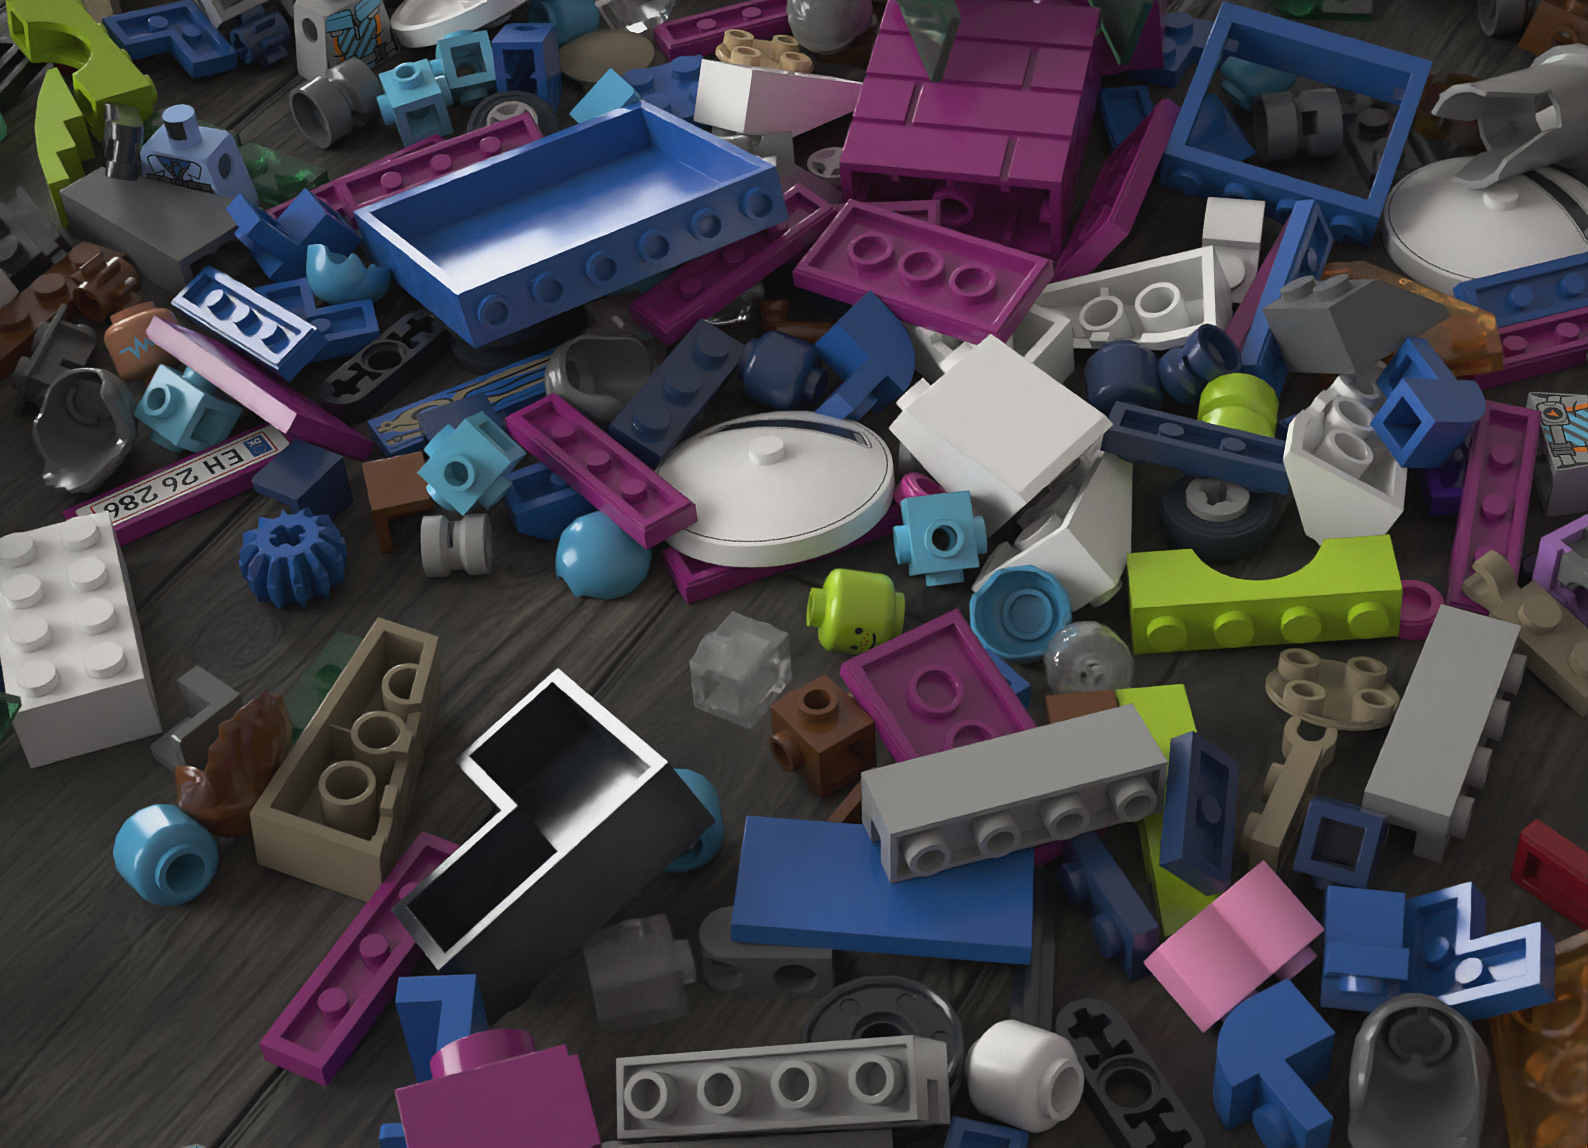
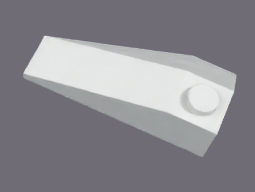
(1144, 301)
(1340, 466)
(1077, 529)

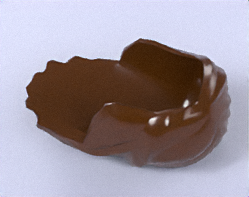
(237, 767)

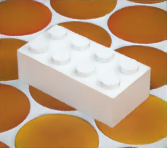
(72, 641)

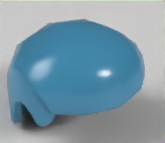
(344, 279)
(600, 558)
(1020, 613)

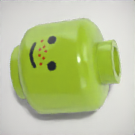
(855, 611)

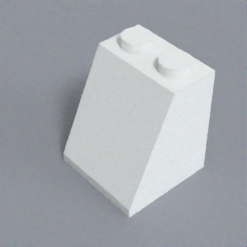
(995, 428)

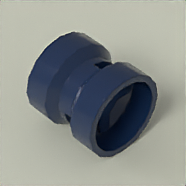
(1203, 358)

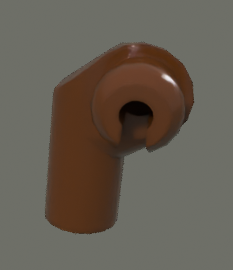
(776, 317)

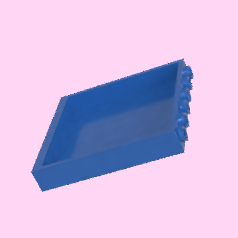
(569, 219)

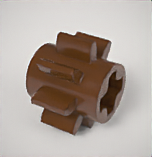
(106, 287)

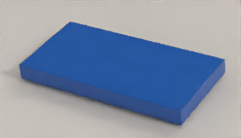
(829, 891)

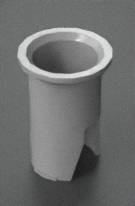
(1509, 119)

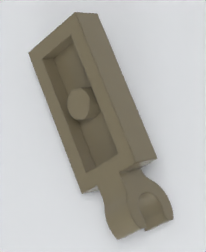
(1548, 633)
(1286, 797)

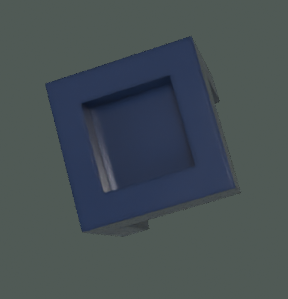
(306, 478)

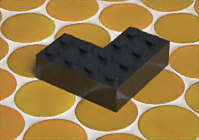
(574, 841)

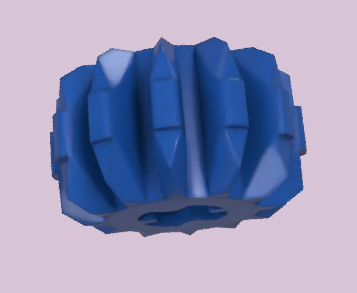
(293, 558)

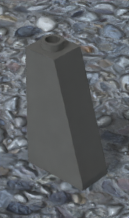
(158, 225)

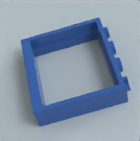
(1311, 55)

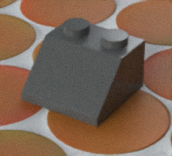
(1346, 322)

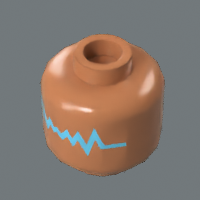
(130, 349)

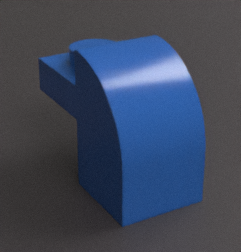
(283, 242)
(870, 356)
(1425, 407)
(1361, 948)
(1268, 1061)

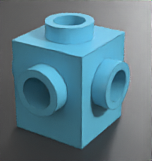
(471, 51)
(415, 101)
(176, 409)
(470, 464)
(954, 517)

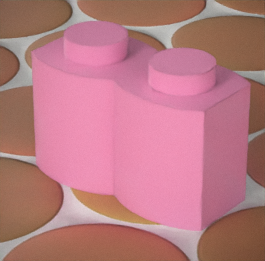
(1235, 947)

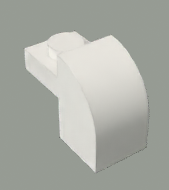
(1236, 234)

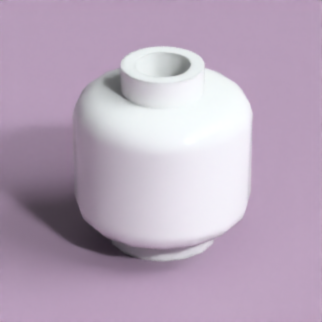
(1024, 1076)

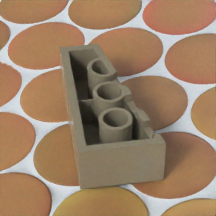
(352, 775)

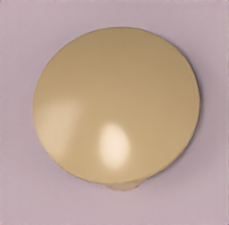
(780, 53)

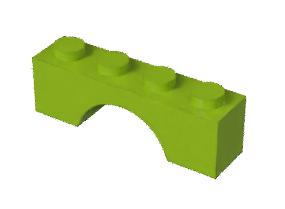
(69, 36)
(1340, 595)

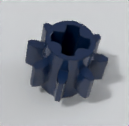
(261, 37)

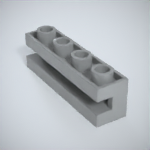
(1443, 728)
(1013, 792)
(784, 1089)

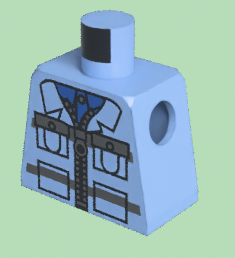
(196, 157)

